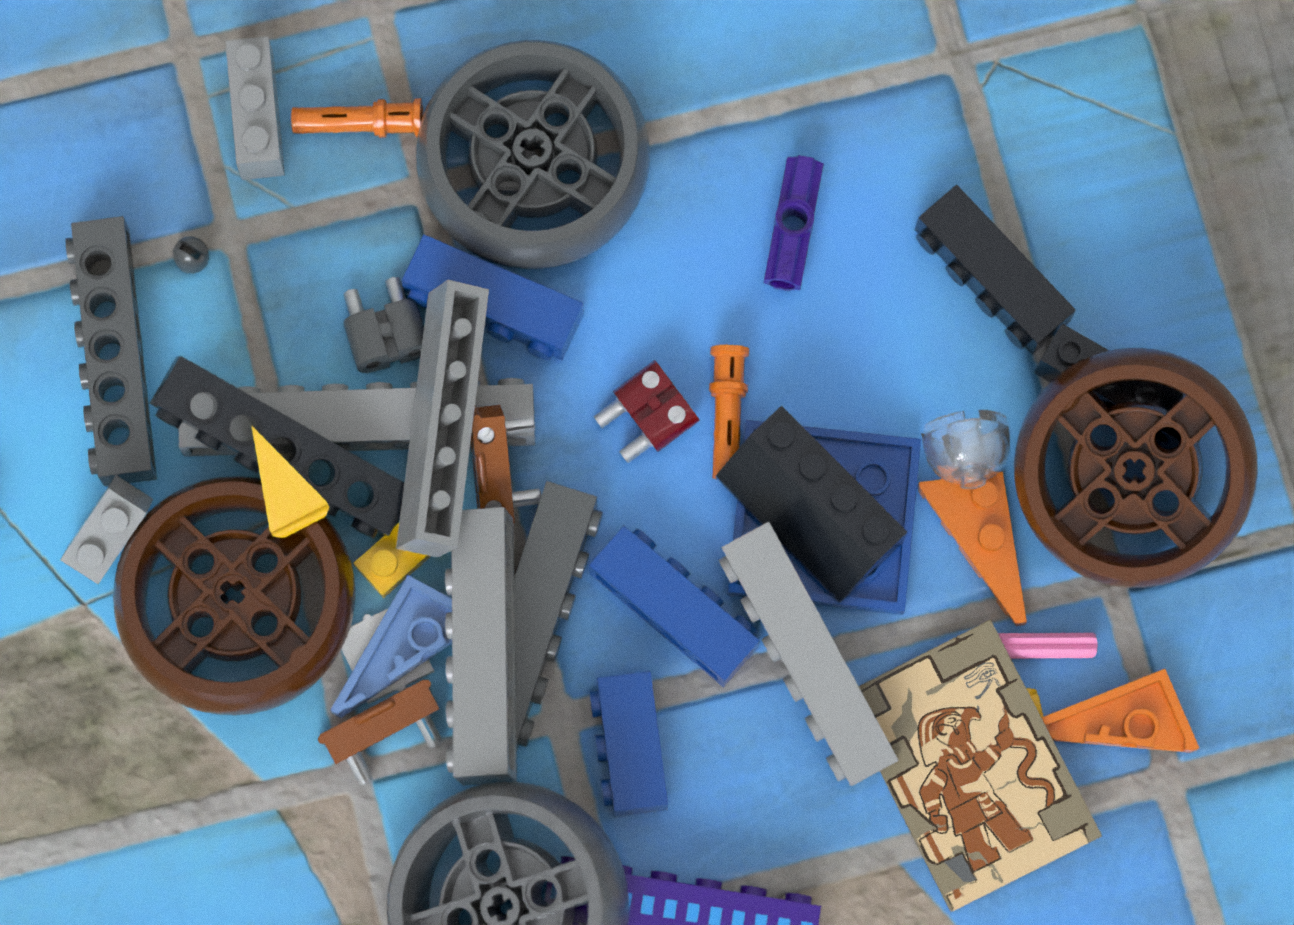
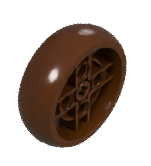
(1180, 469)
(191, 596)

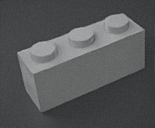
(254, 108)

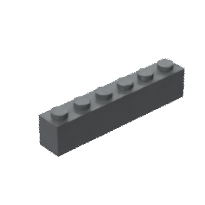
(542, 589)

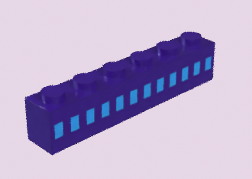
(668, 902)

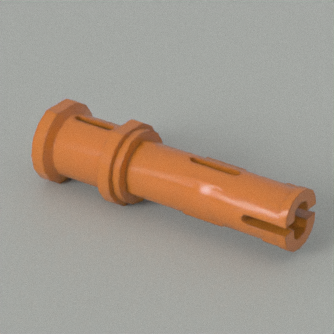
(379, 118)
(728, 390)

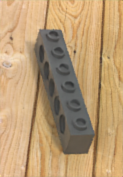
(111, 241)

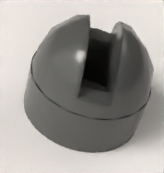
(185, 261)

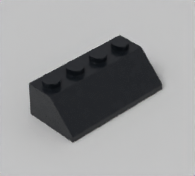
(811, 504)

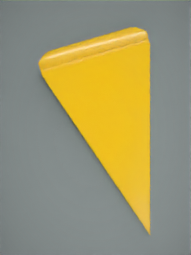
(288, 497)

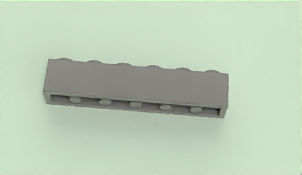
(442, 419)
(482, 650)
(809, 654)

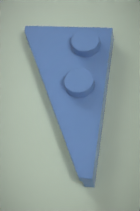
(404, 640)

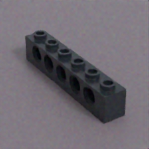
(188, 379)

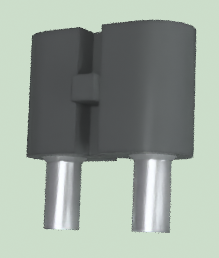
(384, 334)

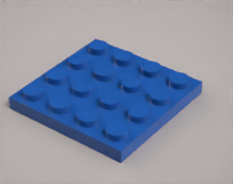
(889, 473)

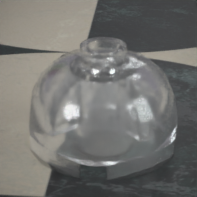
(967, 449)

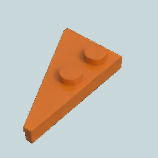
(984, 534)
(1130, 716)

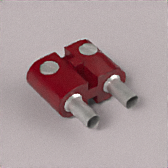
(654, 407)

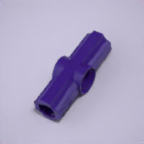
(787, 246)

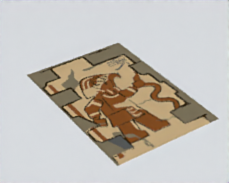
(975, 767)

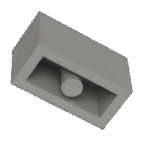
(106, 529)

